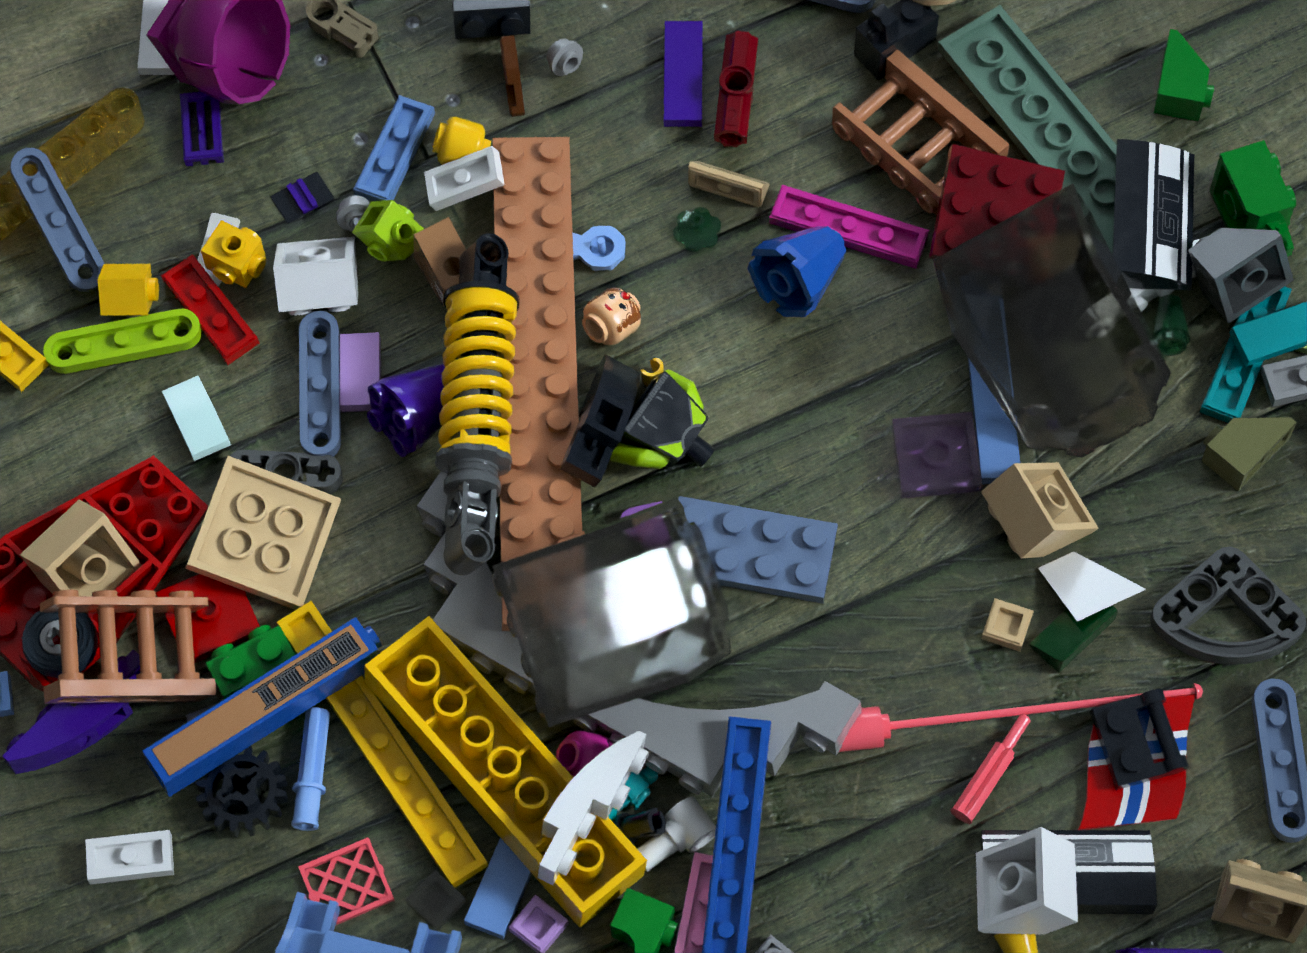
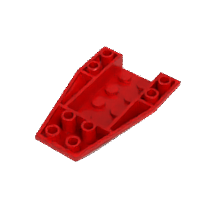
(150, 513)

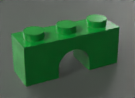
(644, 923)

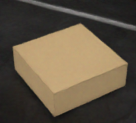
(1007, 624)

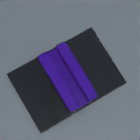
(302, 197)

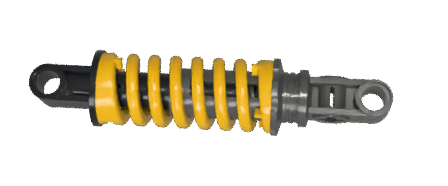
(476, 401)

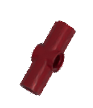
(735, 106)

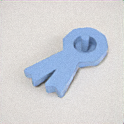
(599, 247)

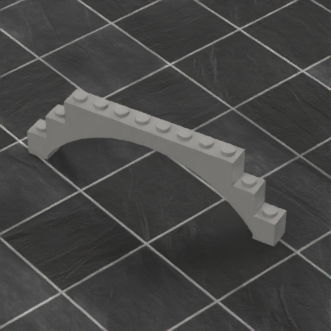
(678, 738)

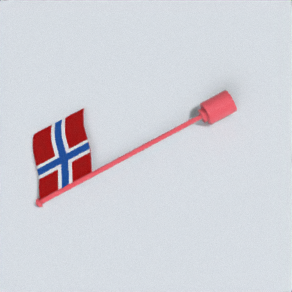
(1104, 805)

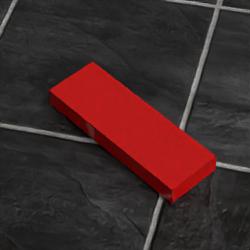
(216, 314)

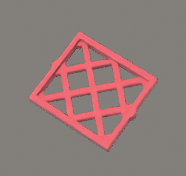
(335, 857)

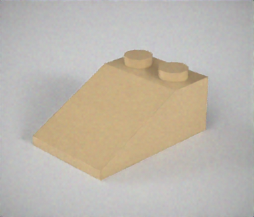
(1261, 900)

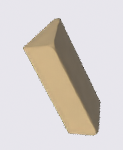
(727, 183)

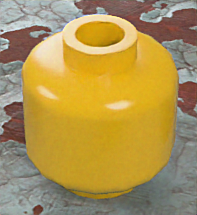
(458, 139)

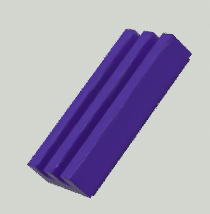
(203, 154)

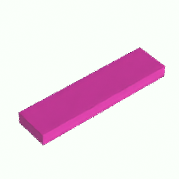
(858, 227)

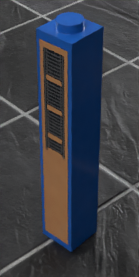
(262, 706)

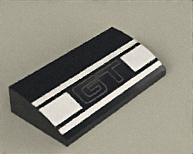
(1153, 215)
(1111, 868)

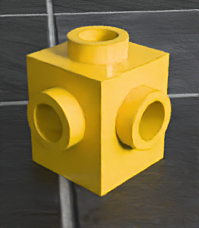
(234, 254)

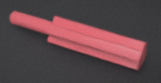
(989, 773)

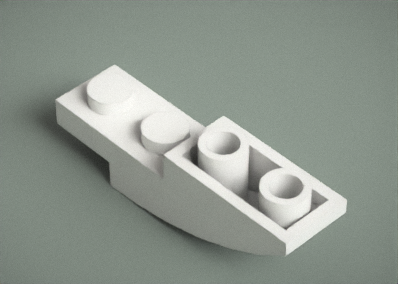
(595, 791)

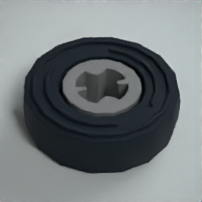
(38, 642)

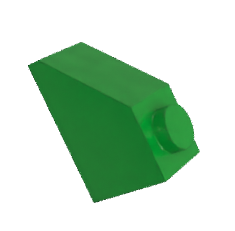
(1182, 81)

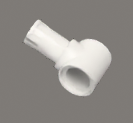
(685, 828)

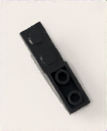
(601, 421)

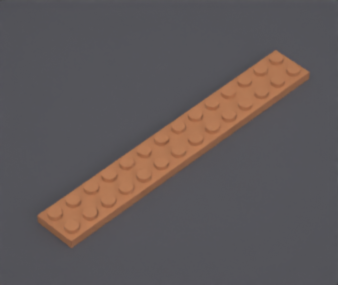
(536, 224)

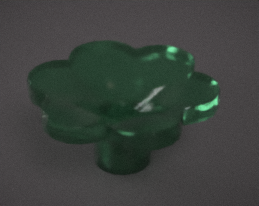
(697, 229)

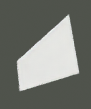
(1086, 585)

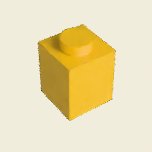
(126, 289)

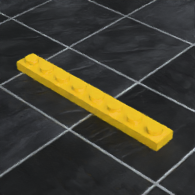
(393, 761)

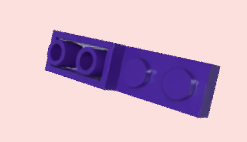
(67, 729)

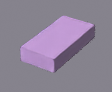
(358, 369)

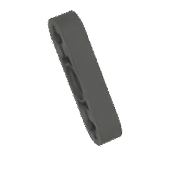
(297, 460)

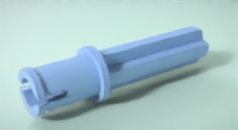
(311, 770)

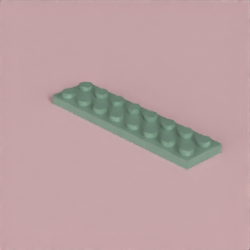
(1036, 108)

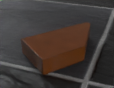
(512, 76)

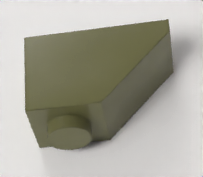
(1245, 447)

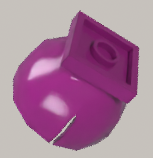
(217, 39)

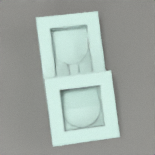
(196, 418)

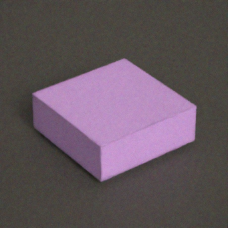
(538, 925)

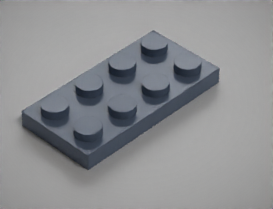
(765, 549)

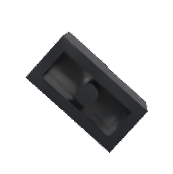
(901, 27)

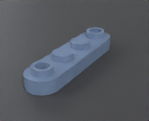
(57, 218)
(319, 384)
(1281, 758)

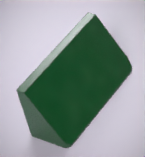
(1068, 638)

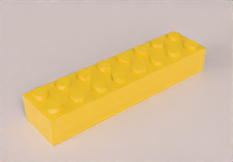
(497, 764)

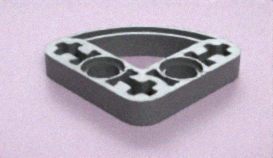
(1235, 587)

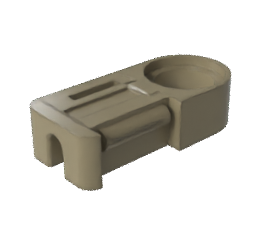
(344, 26)

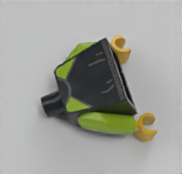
(664, 423)

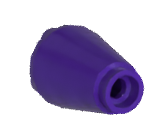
(407, 407)

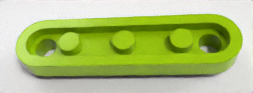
(122, 341)

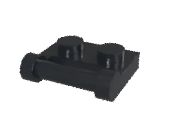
(1126, 744)

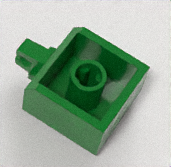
(1252, 192)

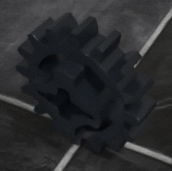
(231, 802)

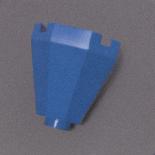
(797, 268)

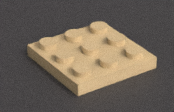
(263, 533)

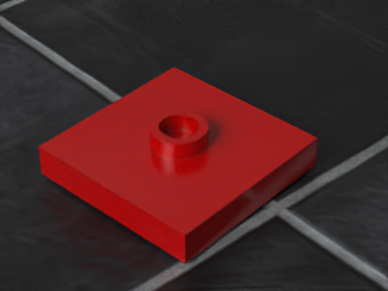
(224, 620)

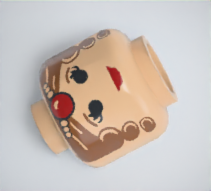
(611, 316)

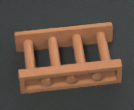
(929, 101)
(110, 685)

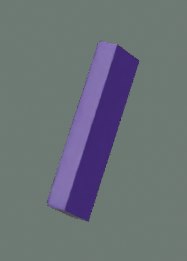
(683, 74)

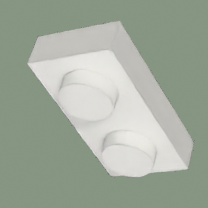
(464, 178)
(129, 857)

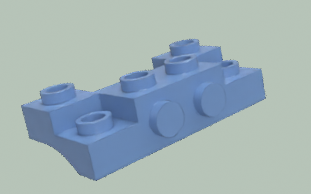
(313, 925)

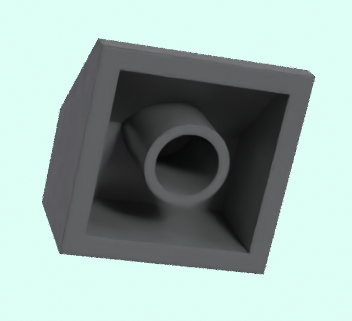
(1240, 268)

